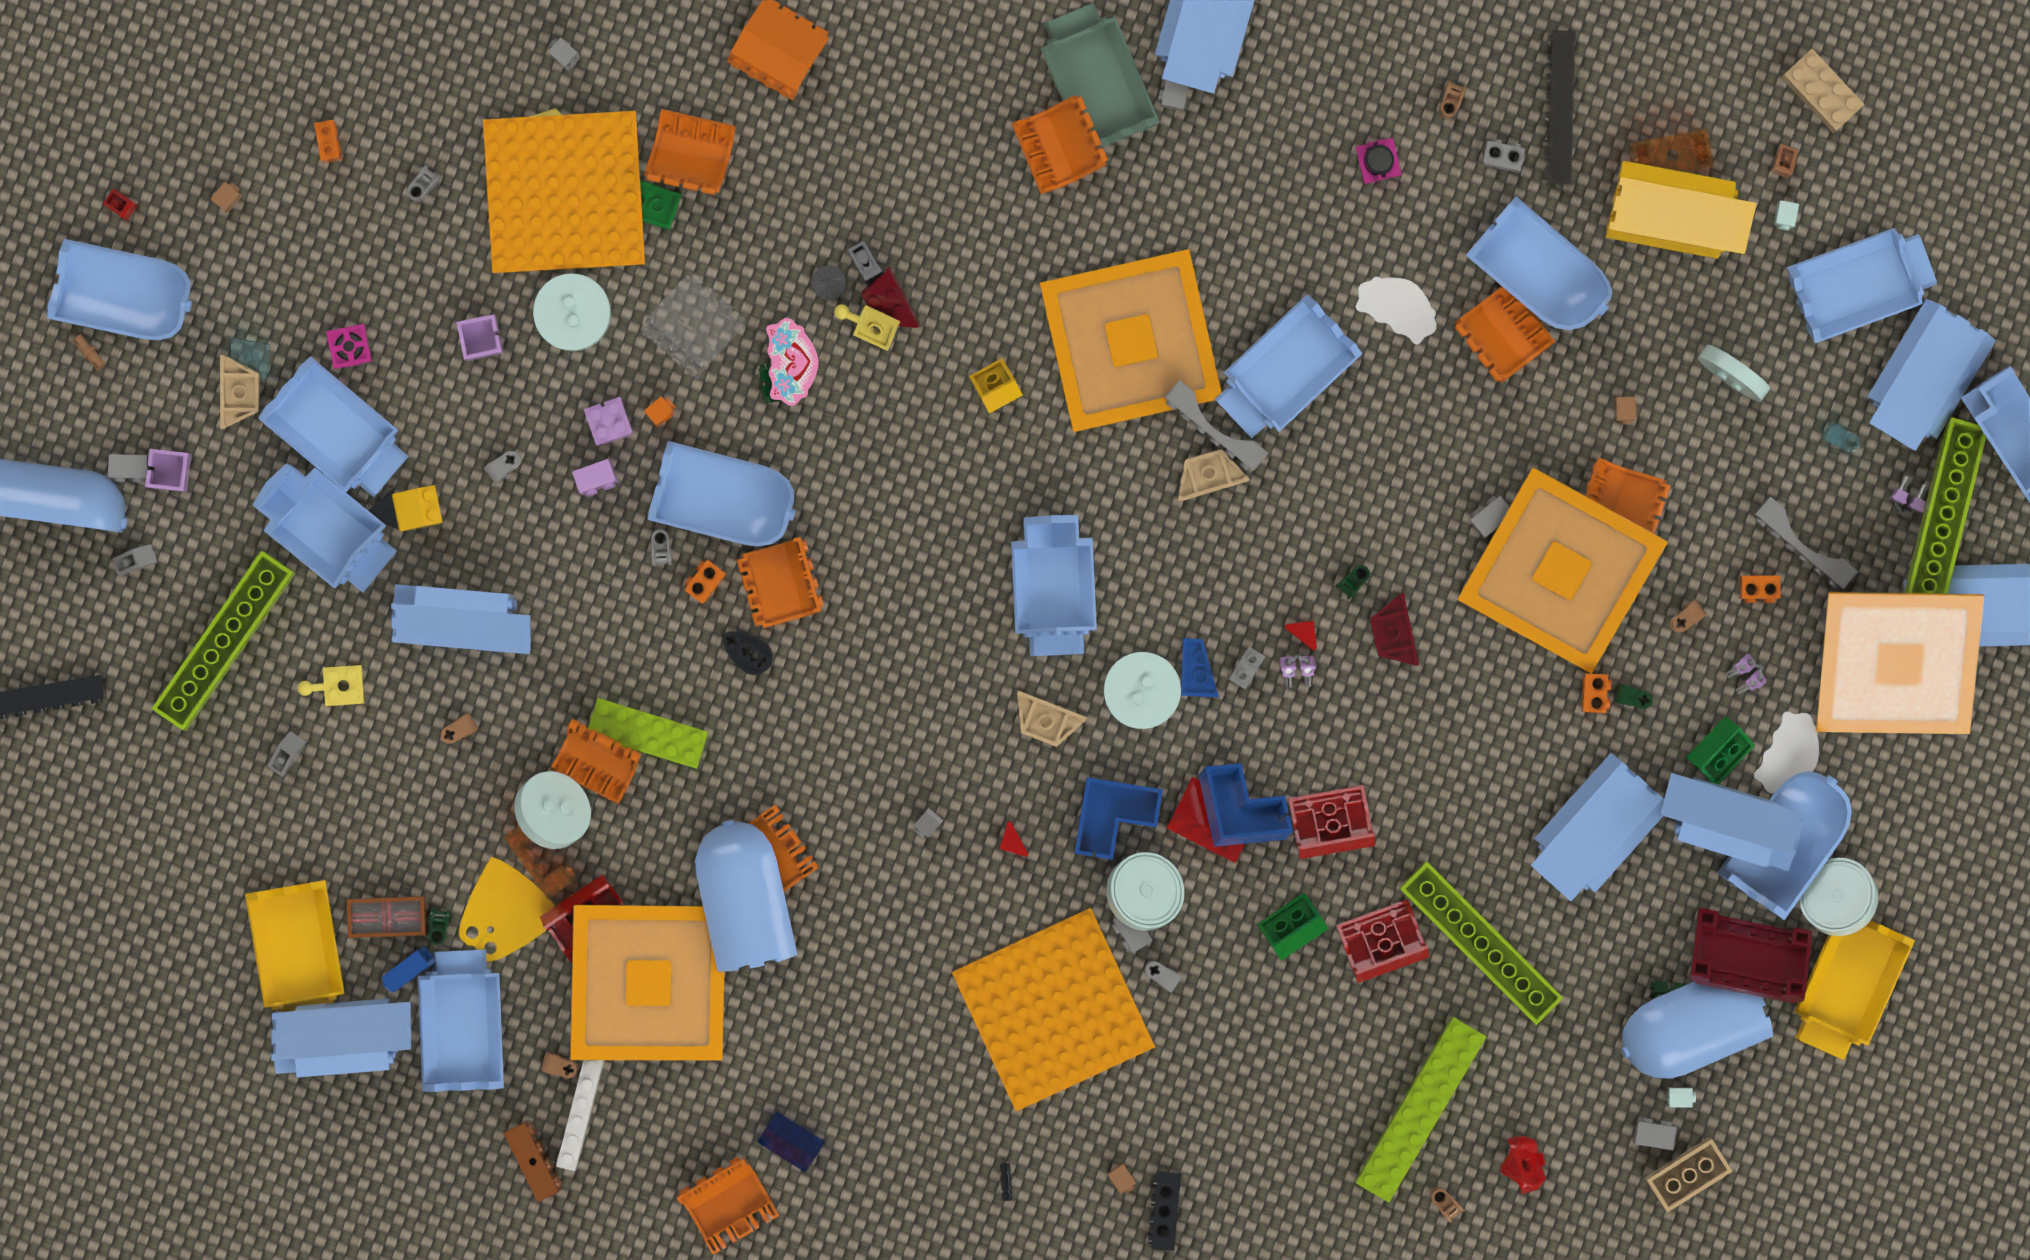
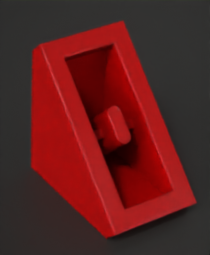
(120, 204)
(1304, 632)
(1011, 841)

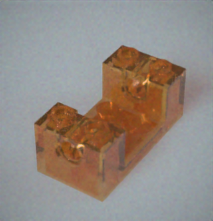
(1691, 148)
(553, 882)

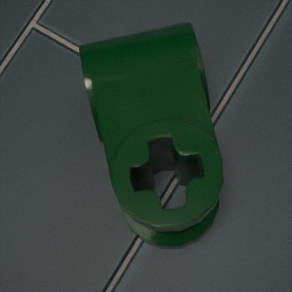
(1353, 582)
(1629, 696)
(438, 924)

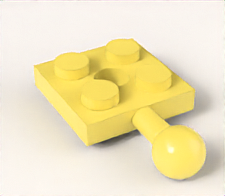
(865, 323)
(332, 677)

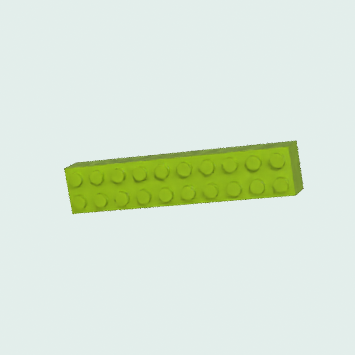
(1946, 508)
(223, 641)
(1480, 942)
(1420, 1109)

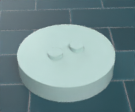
(572, 312)
(1734, 373)
(1142, 690)
(552, 810)
(1145, 891)
(1840, 898)

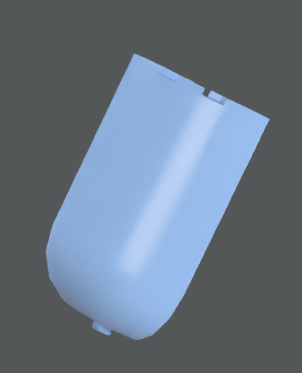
(1542, 268)
(119, 292)
(60, 496)
(721, 496)
(1823, 828)
(743, 897)
(1693, 1029)

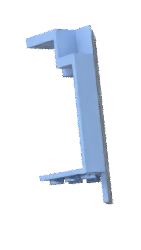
(2004, 417)
(324, 527)
(1053, 585)
(459, 619)
(1732, 822)
(340, 1037)

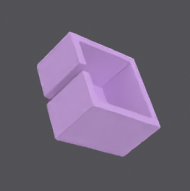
(479, 337)
(609, 422)
(170, 470)
(595, 477)

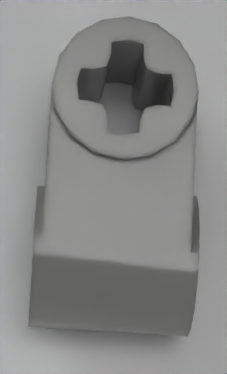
(423, 183)
(500, 468)
(661, 549)
(1165, 977)

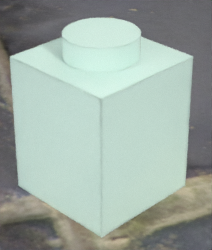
(1786, 215)
(1680, 1097)

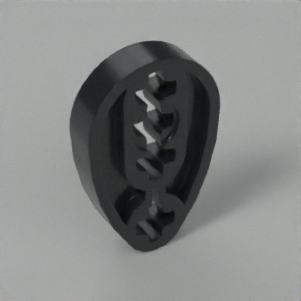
(743, 662)

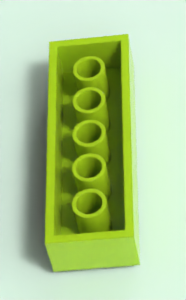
(649, 733)

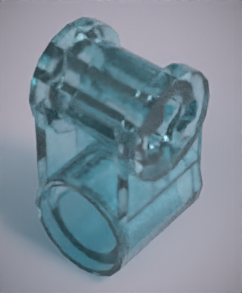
(1838, 435)

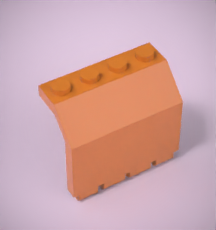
(778, 48)
(1060, 144)
(690, 152)
(1503, 334)
(1628, 493)
(780, 583)

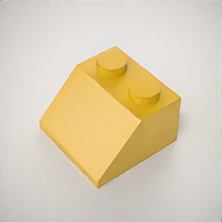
(995, 385)
(417, 508)

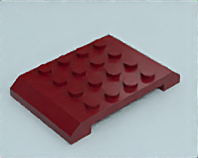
(1750, 957)

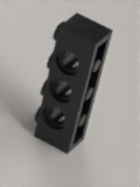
(1165, 1241)

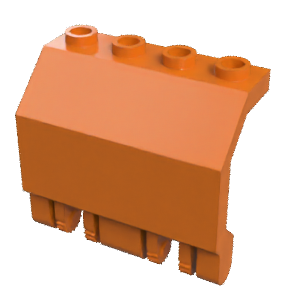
(596, 761)
(789, 867)
(726, 1202)

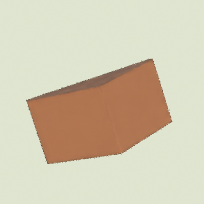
(1784, 161)

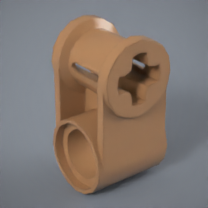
(1452, 96)
(1689, 615)
(462, 727)
(556, 1065)
(1447, 1206)

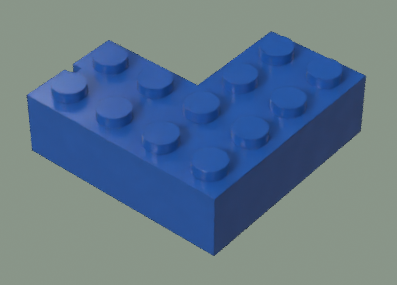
(1105, 806)
(1234, 816)

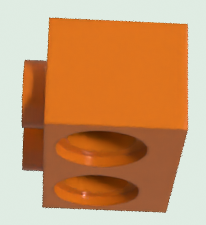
(328, 141)
(660, 411)
(1759, 583)
(709, 585)
(1590, 692)

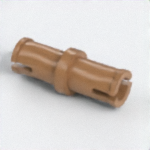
(89, 352)

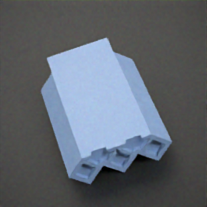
(1202, 40)
(1861, 283)
(1286, 369)
(1928, 375)
(334, 429)
(2005, 600)
(1597, 828)
(460, 1023)

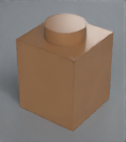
(227, 196)
(1625, 409)
(1122, 1179)

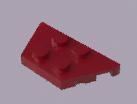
(888, 298)
(1394, 632)

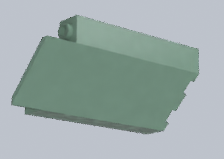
(1094, 62)

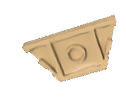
(237, 391)
(1209, 474)
(1046, 720)

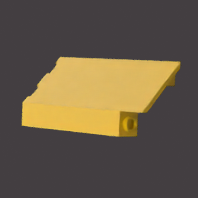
(1679, 211)
(295, 946)
(1851, 988)

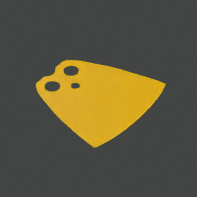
(509, 905)

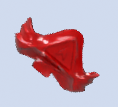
(1524, 1164)

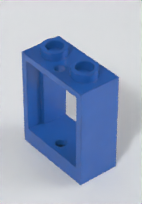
(408, 969)

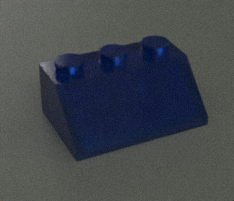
(791, 1141)

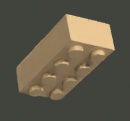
(1822, 90)
(1688, 1174)

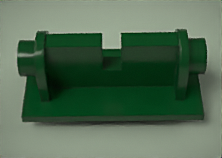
(766, 389)
(1660, 988)

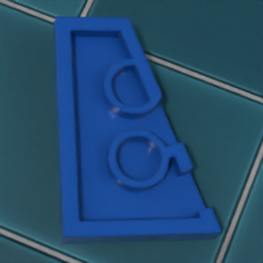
(1196, 670)

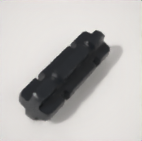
(1006, 1183)

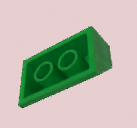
(1720, 751)
(1292, 926)

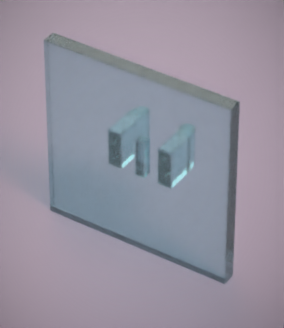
(251, 354)

